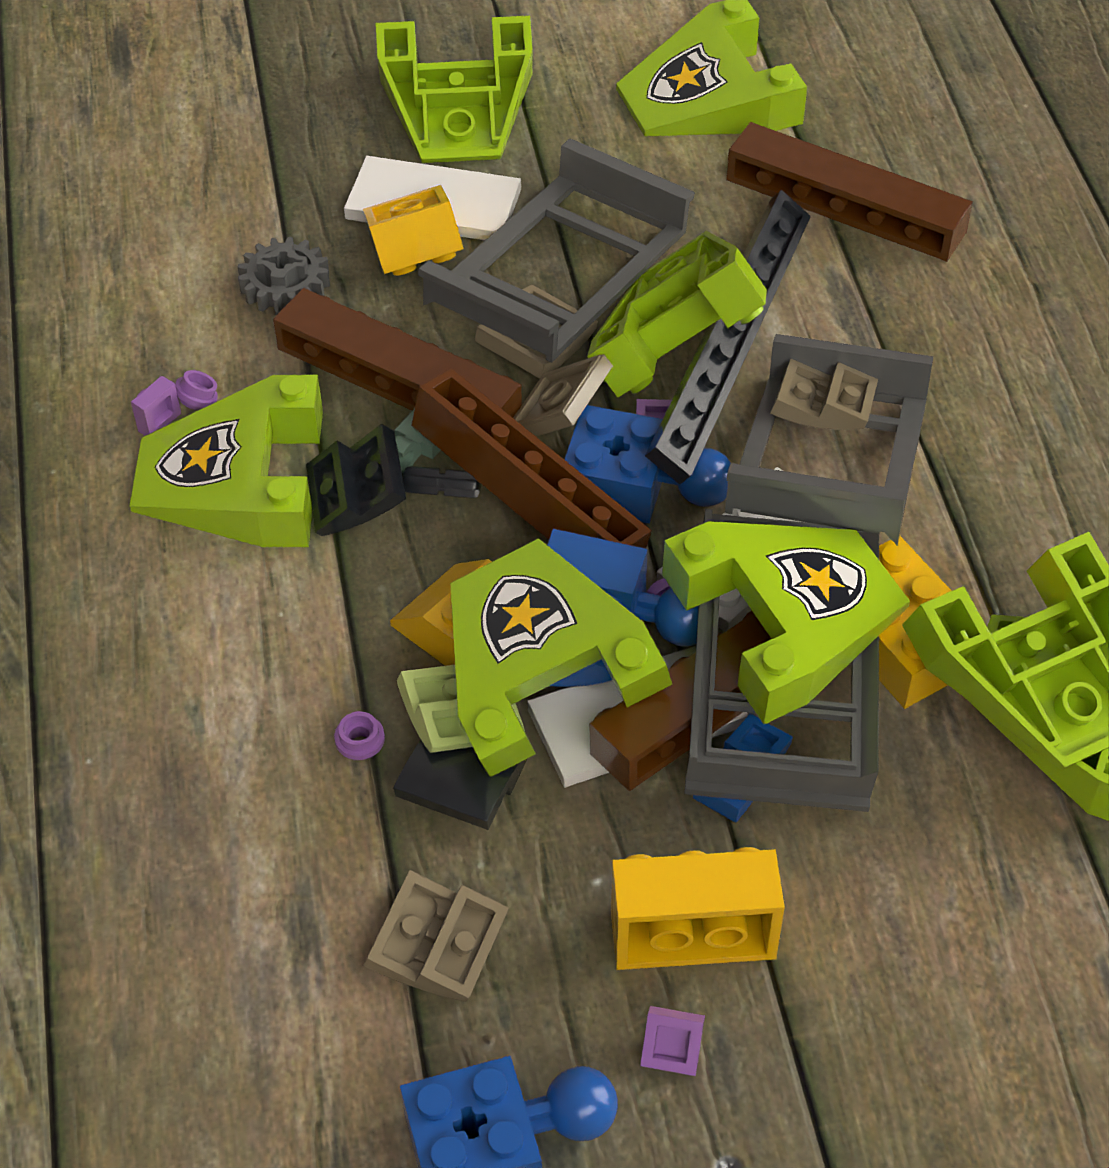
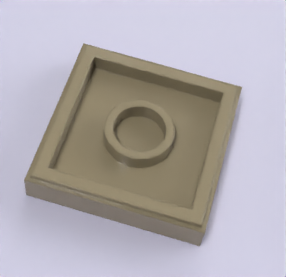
(562, 395)

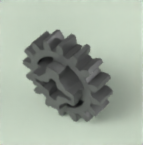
(281, 272)

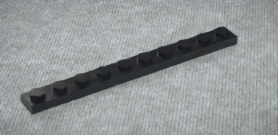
(724, 349)

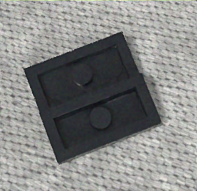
(355, 482)
(455, 784)

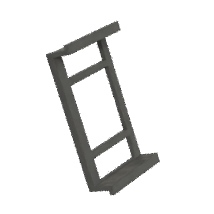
(530, 318)
(828, 501)
(779, 776)

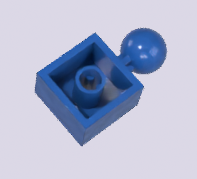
(611, 453)
(622, 574)
(490, 1103)

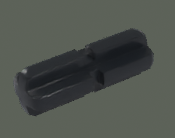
(430, 481)

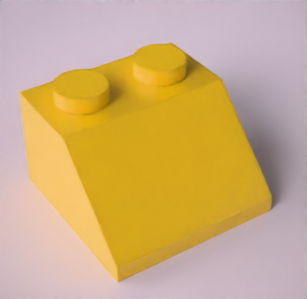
(414, 230)
(429, 616)

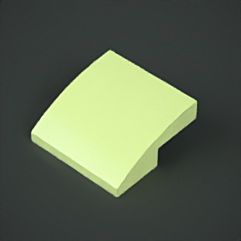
(433, 708)

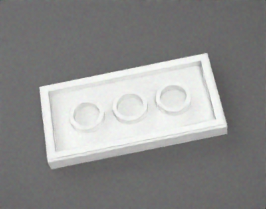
(477, 199)
(564, 724)

